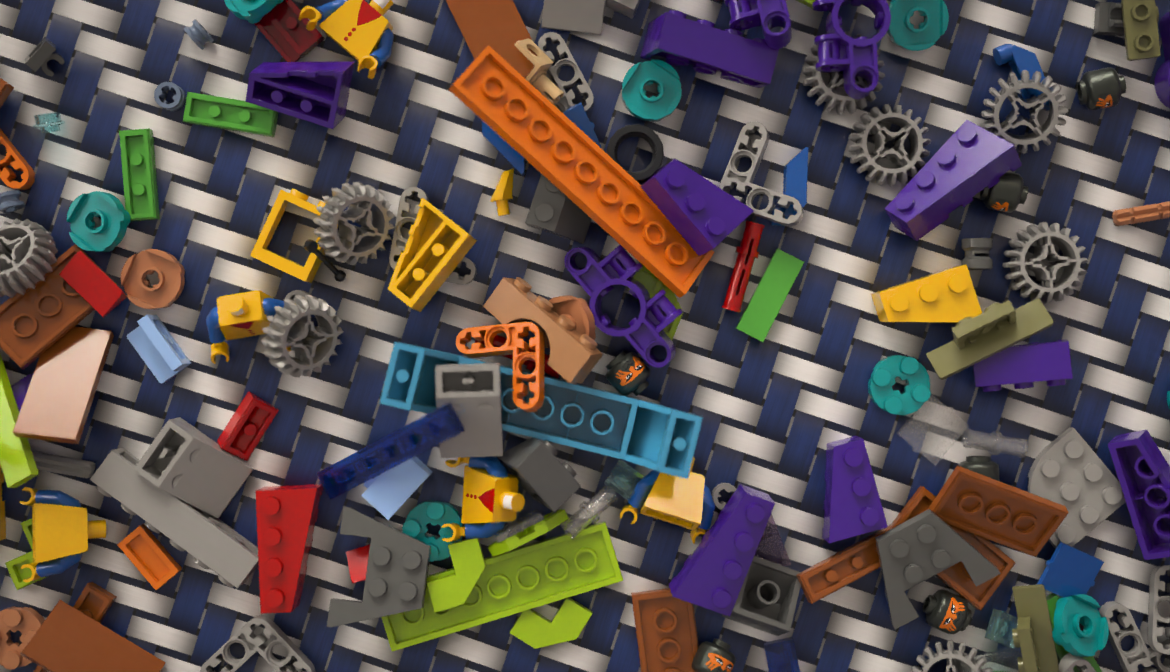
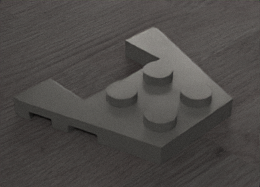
(919, 551)
(393, 576)

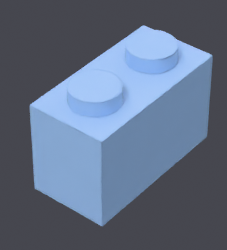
(394, 487)

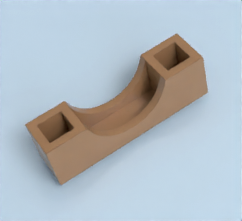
(570, 352)

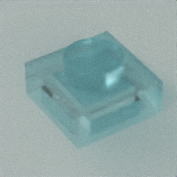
(623, 479)
(1001, 628)

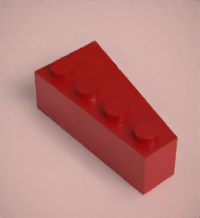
(284, 540)

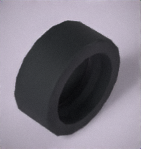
(648, 135)

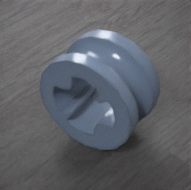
(198, 34)
(160, 94)
(10, 201)

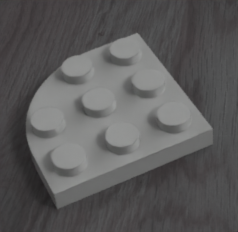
(1076, 478)

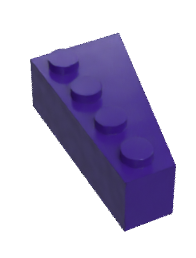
(709, 49)
(951, 178)
(1146, 489)
(722, 559)

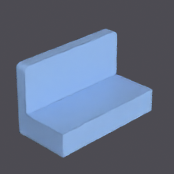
(158, 348)

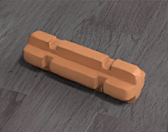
(1141, 214)

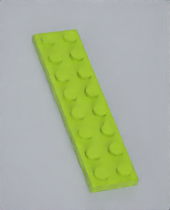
(514, 584)

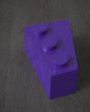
(303, 89)
(1025, 365)
(851, 492)

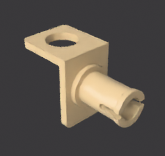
(537, 76)

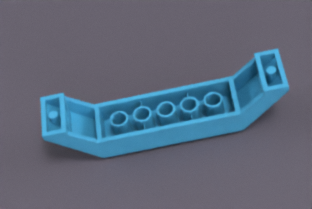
(569, 416)

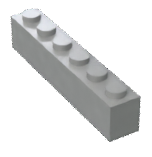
(187, 527)

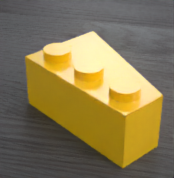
(429, 256)
(932, 298)

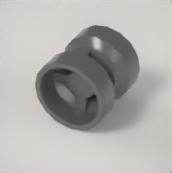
(980, 247)

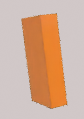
(149, 556)

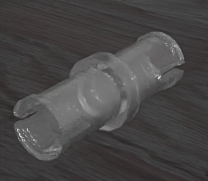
(995, 443)
(589, 512)

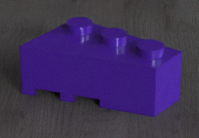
(695, 205)

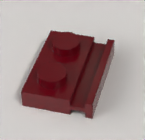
(287, 32)

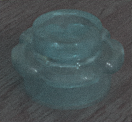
(48, 122)

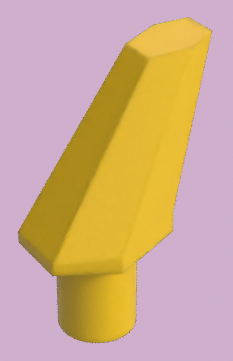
(503, 192)

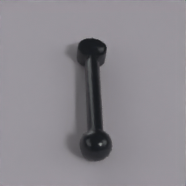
(312, 247)

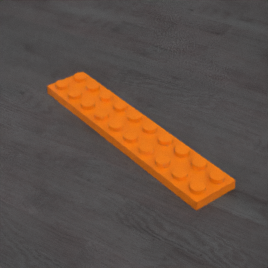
(578, 168)

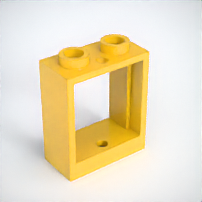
(273, 259)

